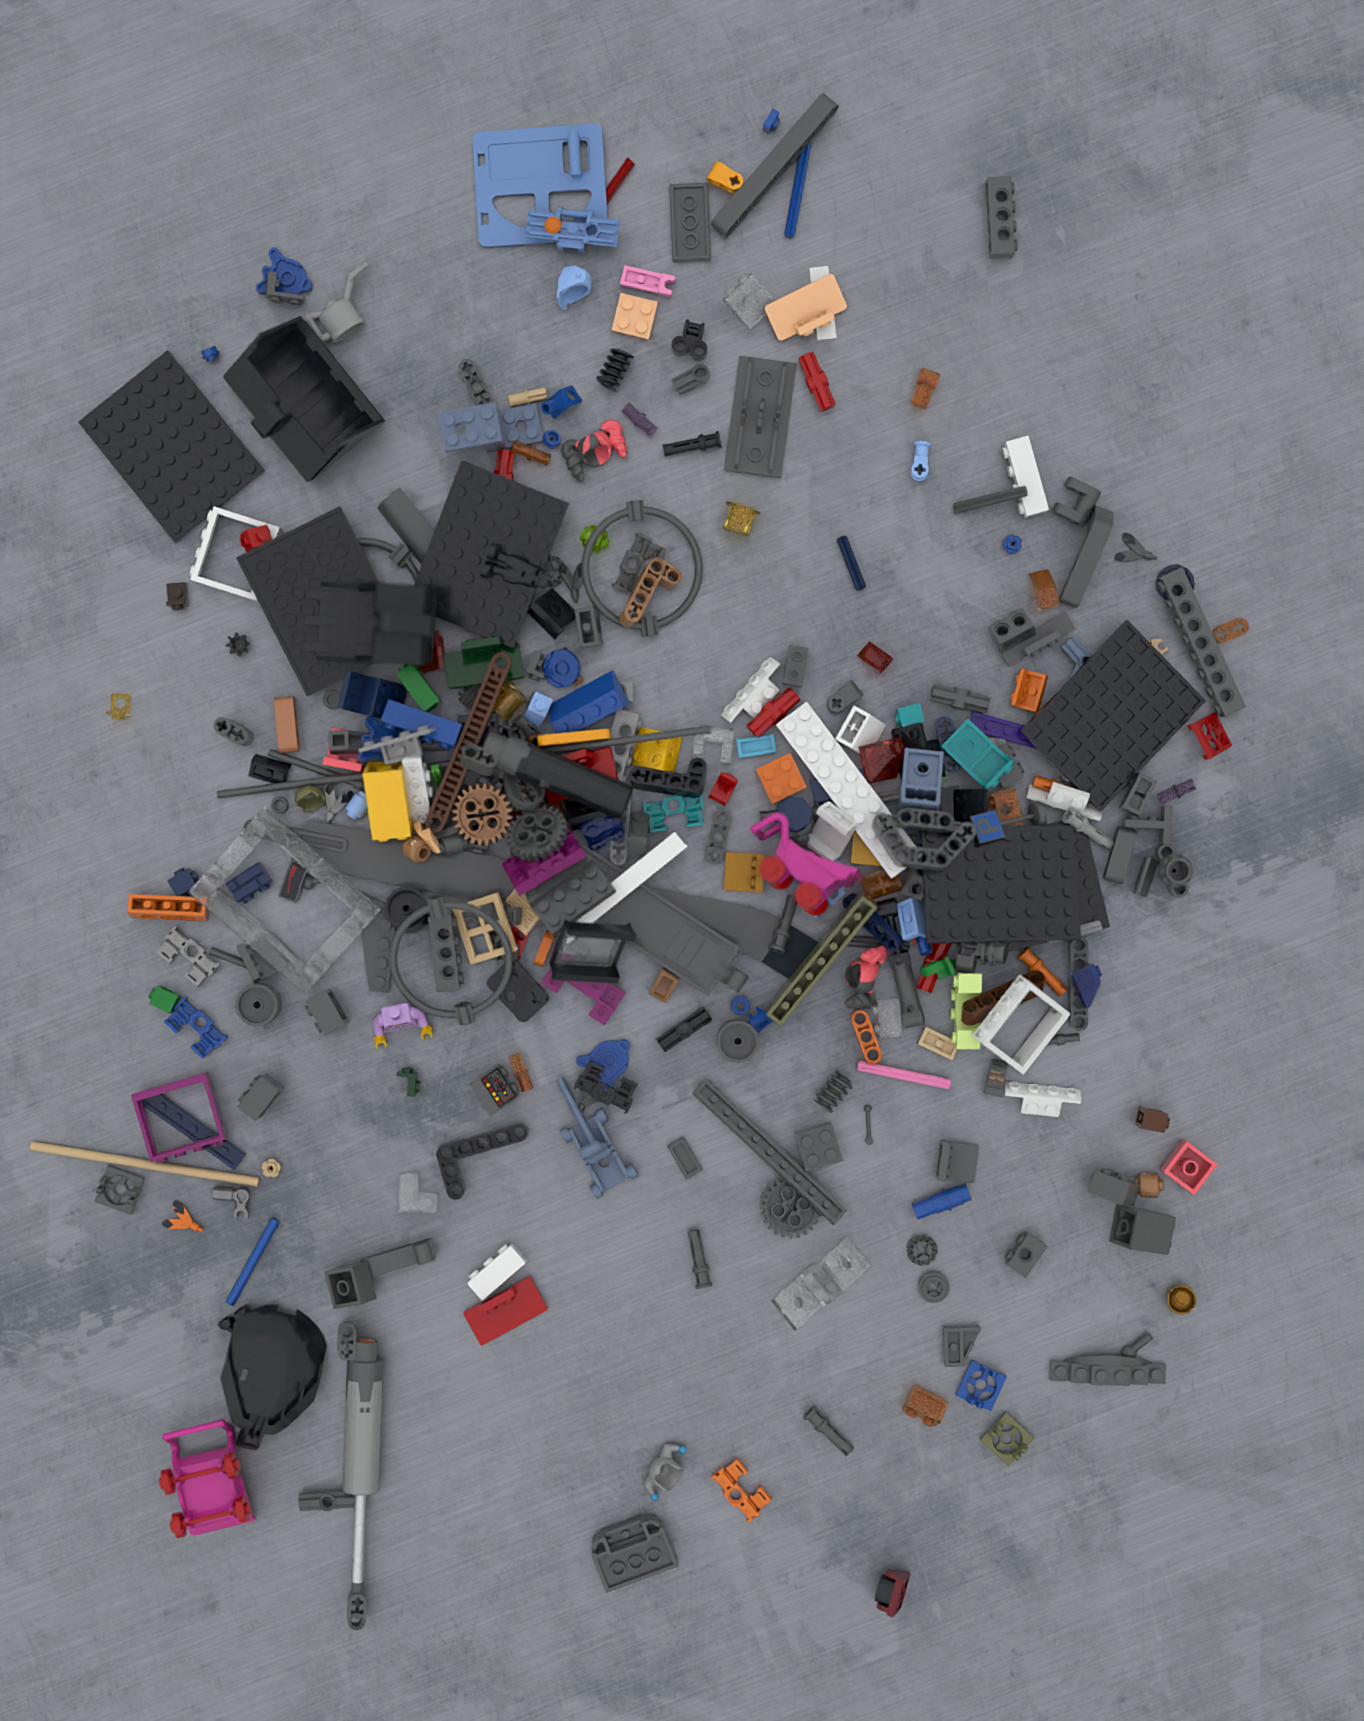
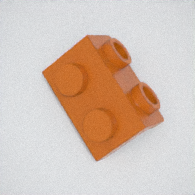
(1029, 690)

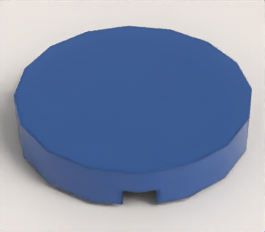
(561, 668)

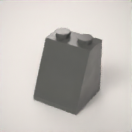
(1142, 1229)

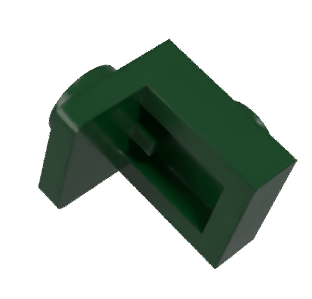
(413, 1085)

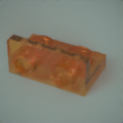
(925, 1406)

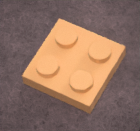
(634, 316)

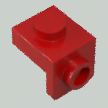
(255, 537)
(723, 788)

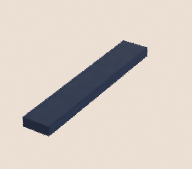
(193, 1129)

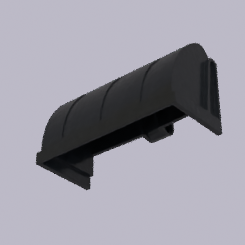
(301, 397)

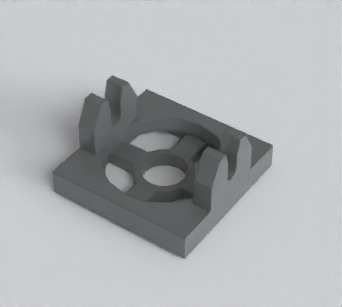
(101, 1197)

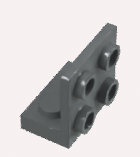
(256, 965)
(957, 1162)

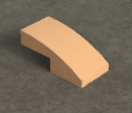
(427, 836)

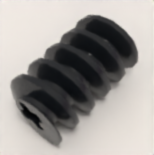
(613, 369)

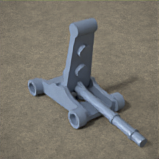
(591, 1150)

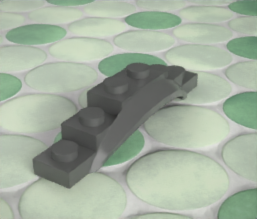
(1108, 1370)

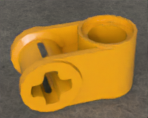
(723, 176)

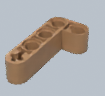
(643, 593)

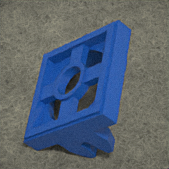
(963, 1393)

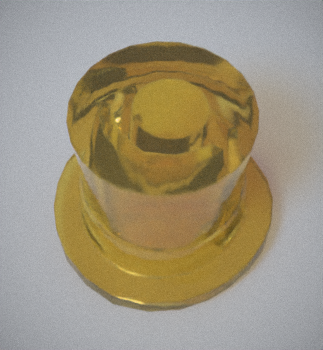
(739, 518)
(509, 700)

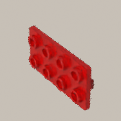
(599, 760)
(505, 1311)

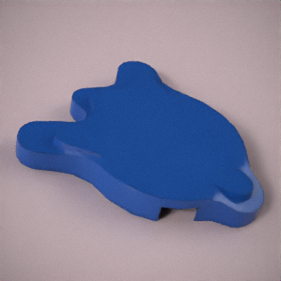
(290, 274)
(377, 732)
(612, 1056)

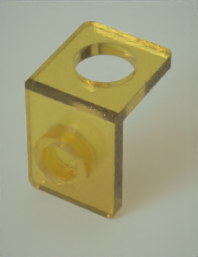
(119, 713)

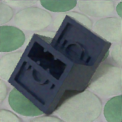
(369, 694)

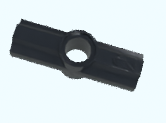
(673, 1036)

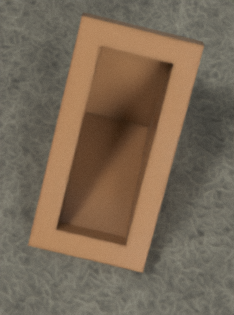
(664, 985)

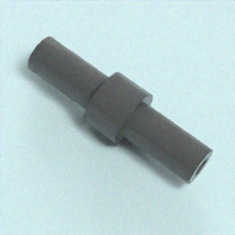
(1061, 1039)

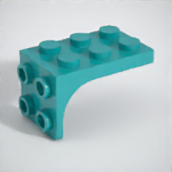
(978, 755)

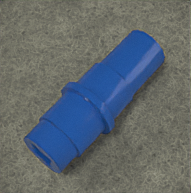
(942, 1201)

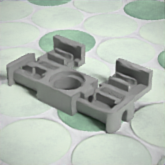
(204, 963)

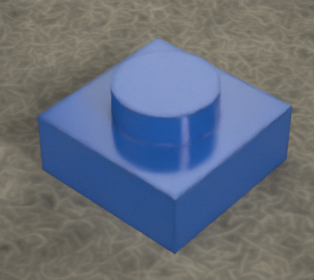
(772, 121)

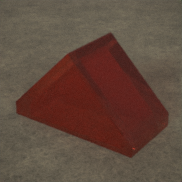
(875, 658)

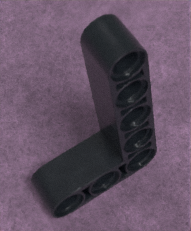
(474, 1148)

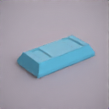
(756, 746)

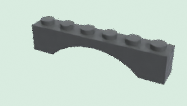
(350, 741)

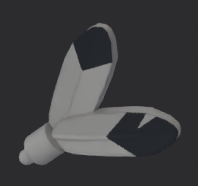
(334, 805)

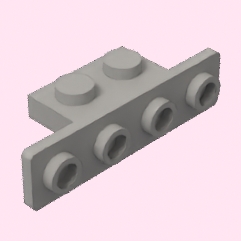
(404, 746)

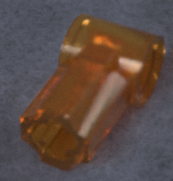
(925, 385)

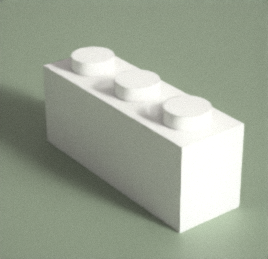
(496, 1271)

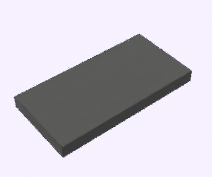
(690, 222)

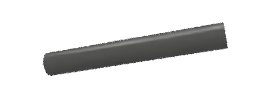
(227, 957)

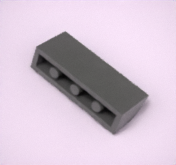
(407, 523)

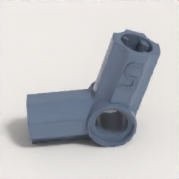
(1076, 652)

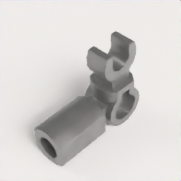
(241, 1196)

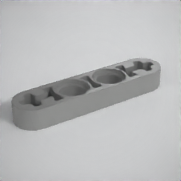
(623, 852)

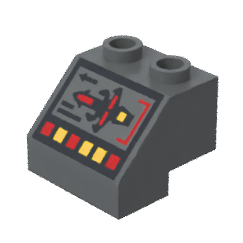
(495, 1089)

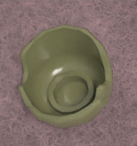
(309, 798)

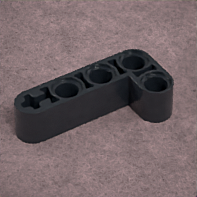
(668, 778)

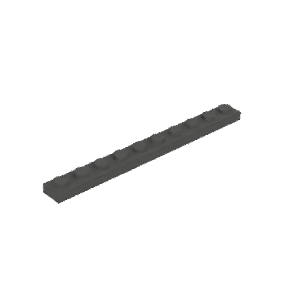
(769, 1152)

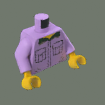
(399, 1018)

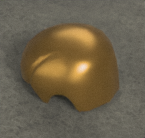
(1181, 1299)

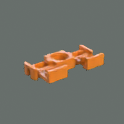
(726, 1481)

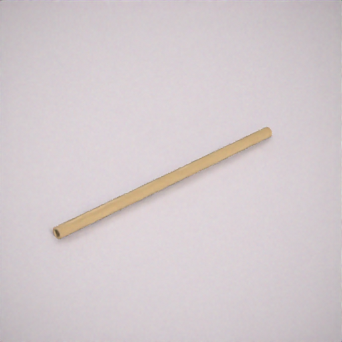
(144, 1164)

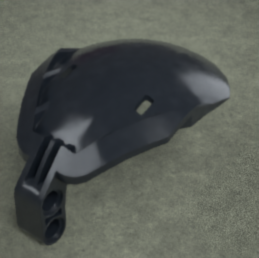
(277, 1354)

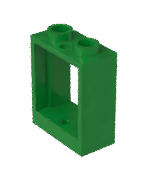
(418, 687)

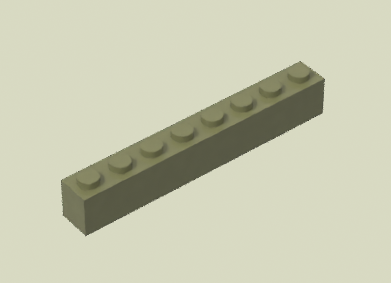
(821, 958)

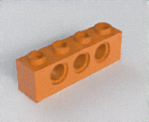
(166, 908)

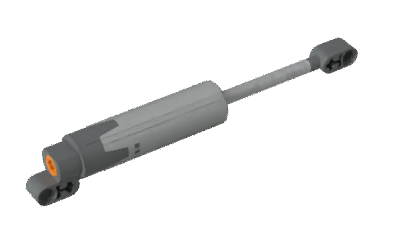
(361, 1447)

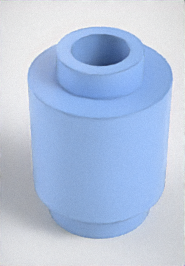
(357, 806)

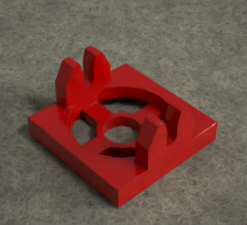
(1212, 723)

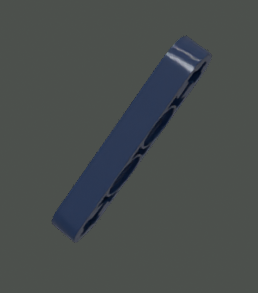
(871, 926)

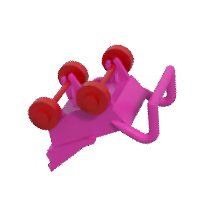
(816, 874)
(207, 1485)

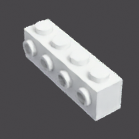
(1025, 473)

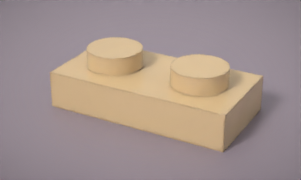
(938, 1043)

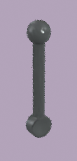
(868, 1140)

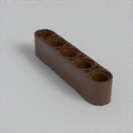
(979, 1007)

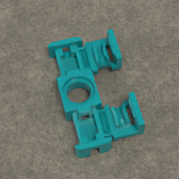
(657, 809)

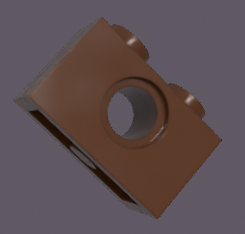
(1152, 1119)

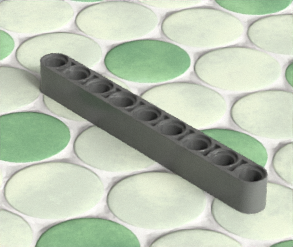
(774, 165)

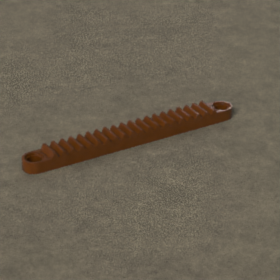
(471, 734)

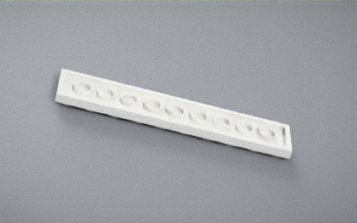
(841, 781)

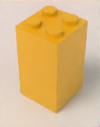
(387, 801)

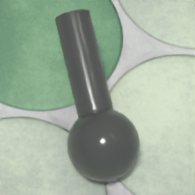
(310, 882)
(1130, 1351)

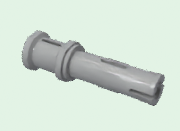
(1082, 825)

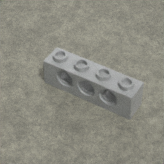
(629, 719)

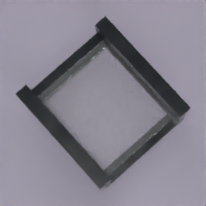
(589, 951)

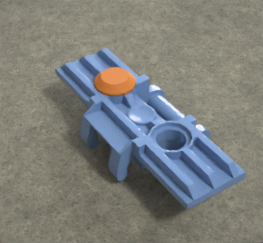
(569, 234)

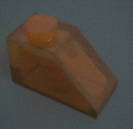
(1044, 590)

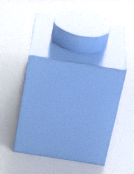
(537, 708)

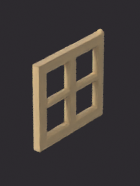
(484, 929)

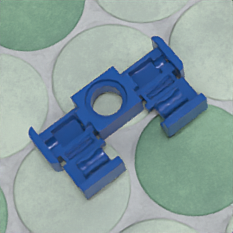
(188, 1012)

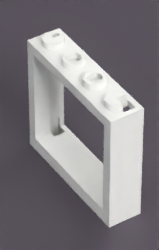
(206, 536)
(1040, 1036)

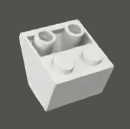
(859, 730)

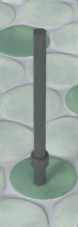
(358, 784)

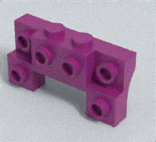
(530, 874)
(605, 994)

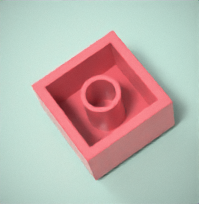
(1188, 1166)

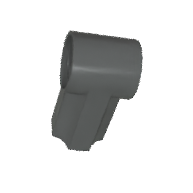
(689, 380)

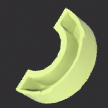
(966, 987)

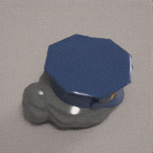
(799, 817)

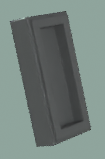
(684, 1157)

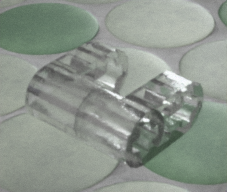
(718, 735)

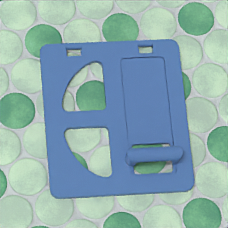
(533, 164)

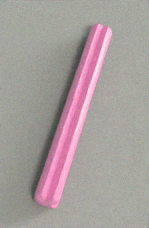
(902, 1074)

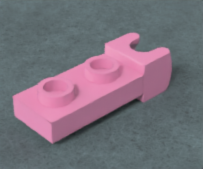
(647, 281)

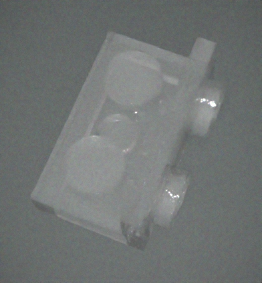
(888, 1018)

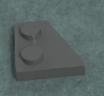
(958, 1344)

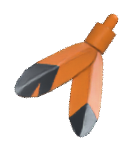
(185, 1219)

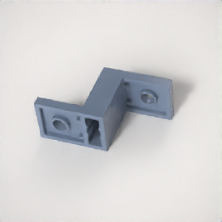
(490, 427)
(918, 788)

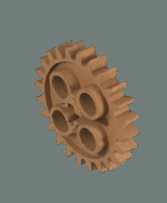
(480, 797)

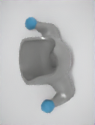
(664, 1470)

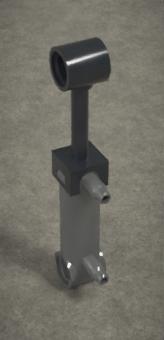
(902, 970)

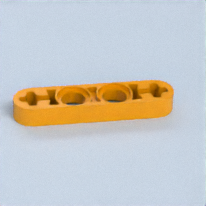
(573, 737)

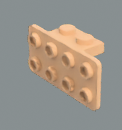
(806, 308)

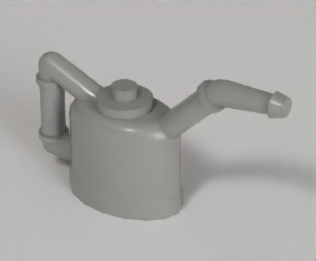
(338, 316)

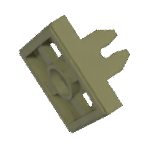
(996, 1428)

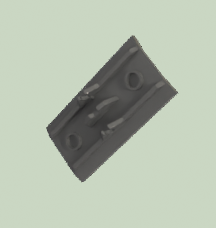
(760, 416)

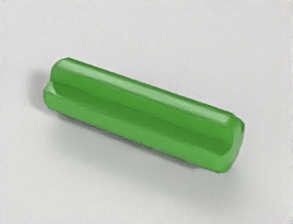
(437, 774)

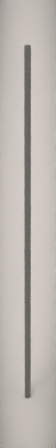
(444, 764)

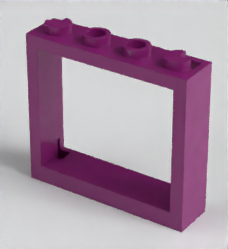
(137, 1099)

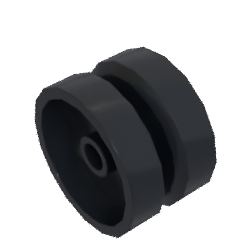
(401, 900)

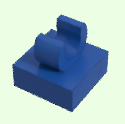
(760, 1020)

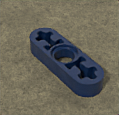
(950, 728)

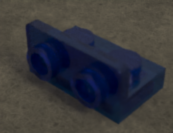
(601, 831)

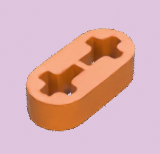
(544, 949)

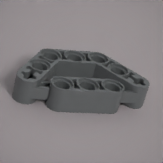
(894, 821)

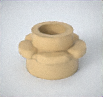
(271, 1163)

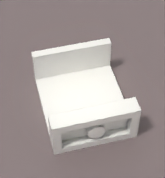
(831, 832)

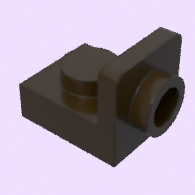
(177, 595)

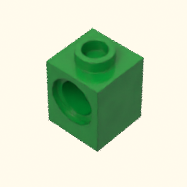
(164, 999)

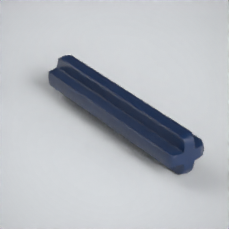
(851, 563)

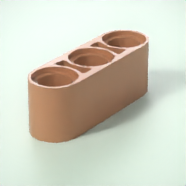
(286, 724)

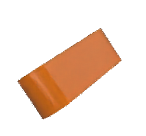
(868, 1045)

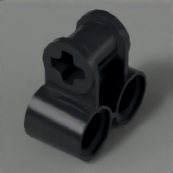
(691, 338)

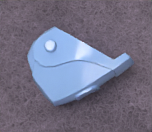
(573, 285)

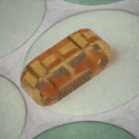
(1232, 634)

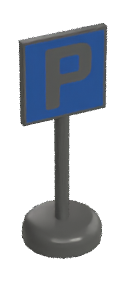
(990, 827)

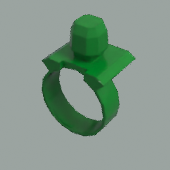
(943, 968)

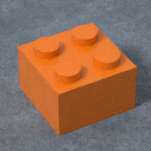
(780, 778)

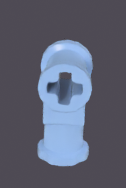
(920, 460)

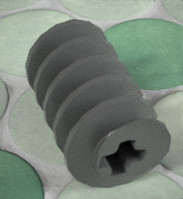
(833, 1091)

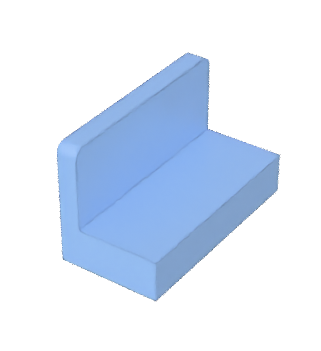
(911, 918)

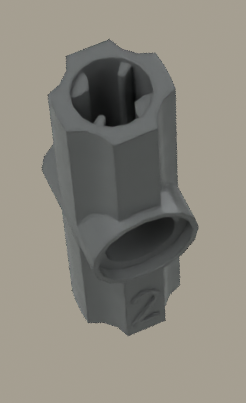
(960, 698)
(316, 1501)

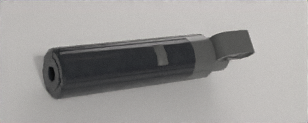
(549, 772)

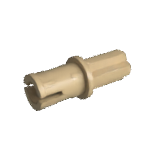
(527, 397)

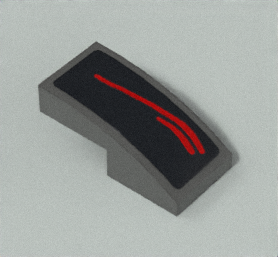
(293, 881)

